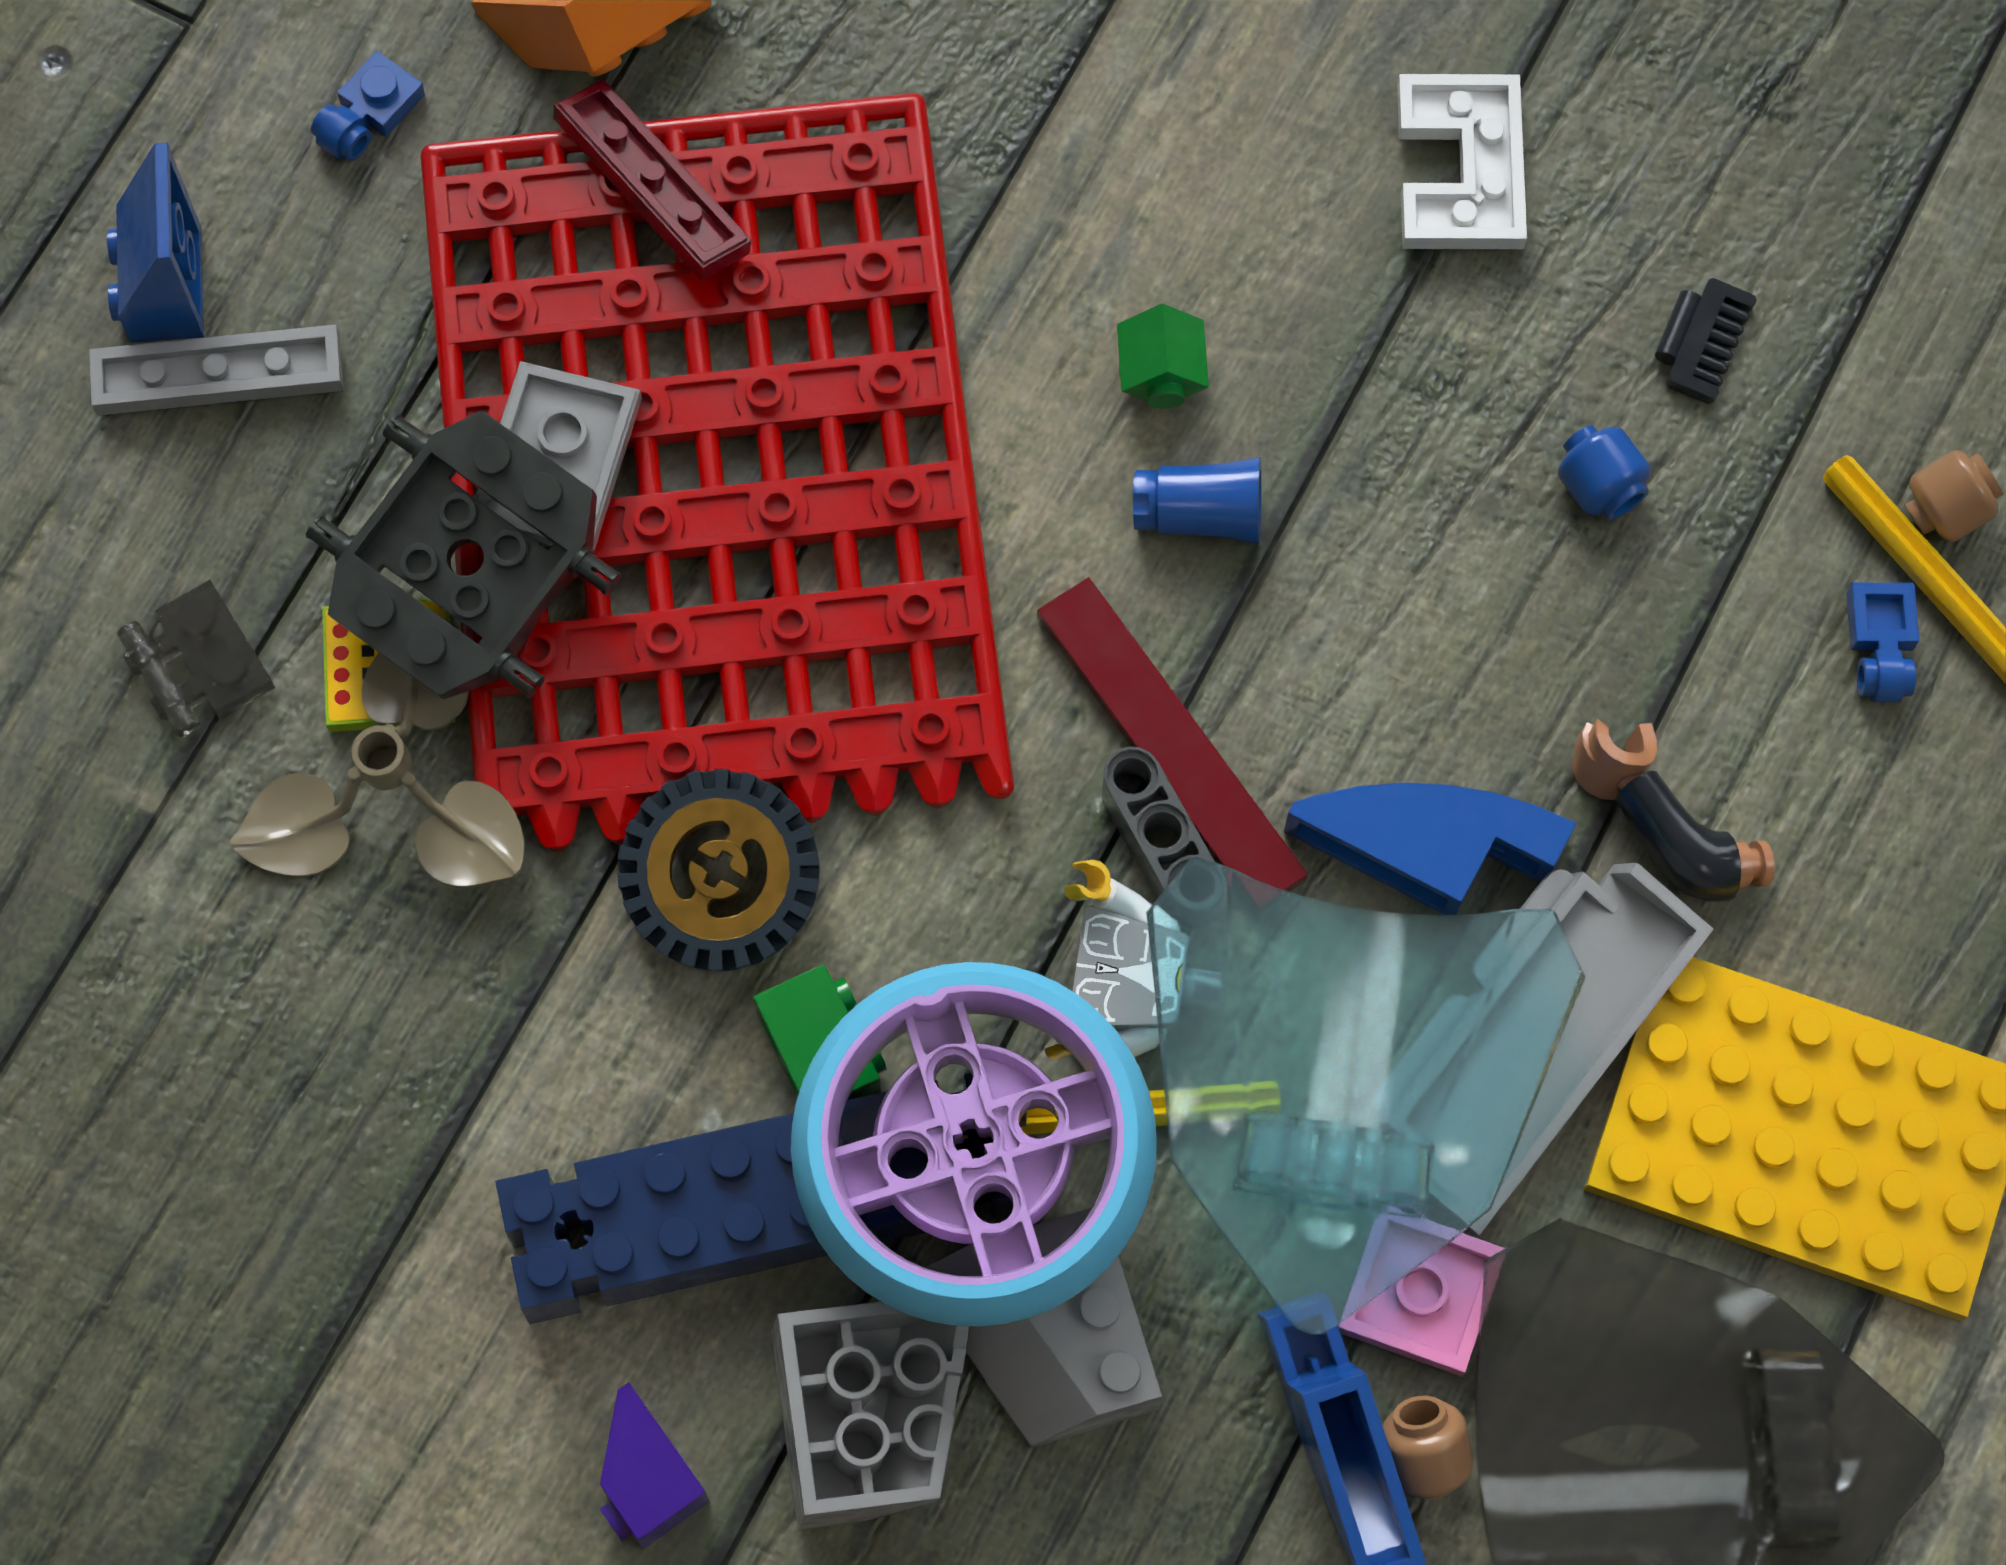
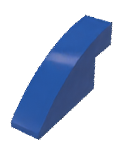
(1429, 836)
(1343, 1443)

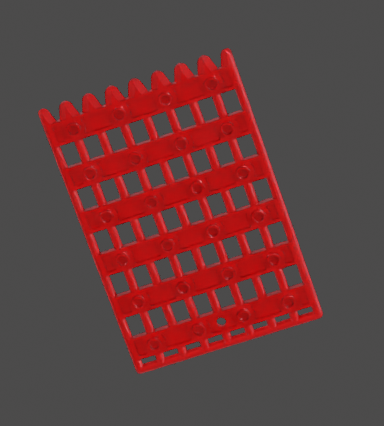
(805, 747)

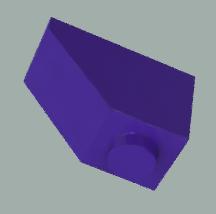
(645, 1475)

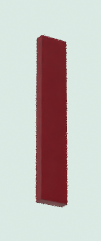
(1158, 722)

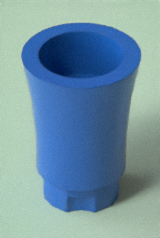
(1201, 500)

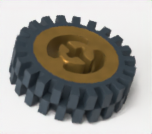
(753, 813)

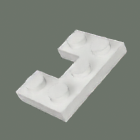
(1490, 200)

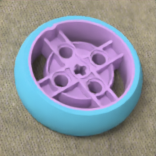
(857, 1178)

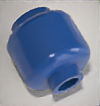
(1604, 471)

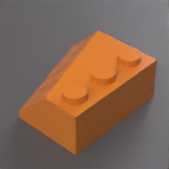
(581, 32)

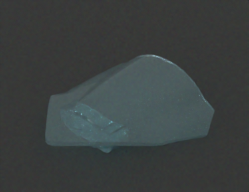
(1347, 1074)

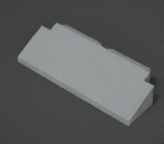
(1631, 947)

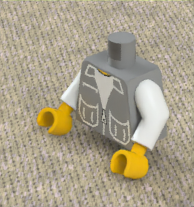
(1114, 959)

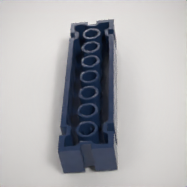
(684, 1213)

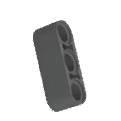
(1148, 810)

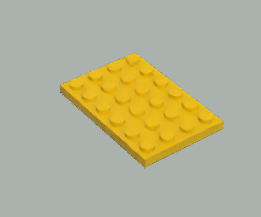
(1810, 1136)

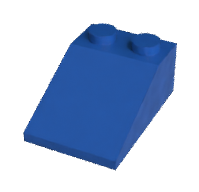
(157, 255)

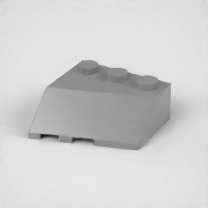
(1070, 1364)
(865, 1409)

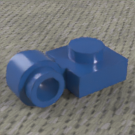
(375, 97)
(1884, 621)

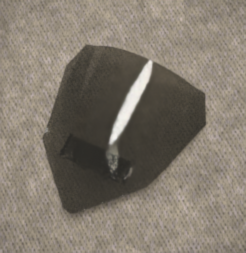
(1675, 1417)

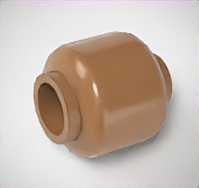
(1953, 495)
(1429, 1446)

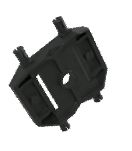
(432, 517)

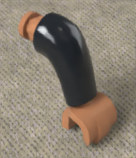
(1687, 853)

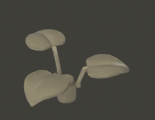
(465, 844)

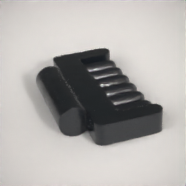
(1688, 337)

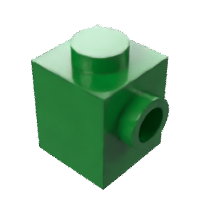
(1162, 356)

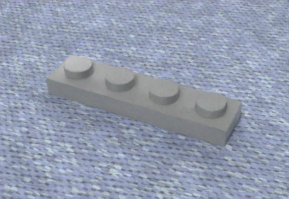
(216, 370)

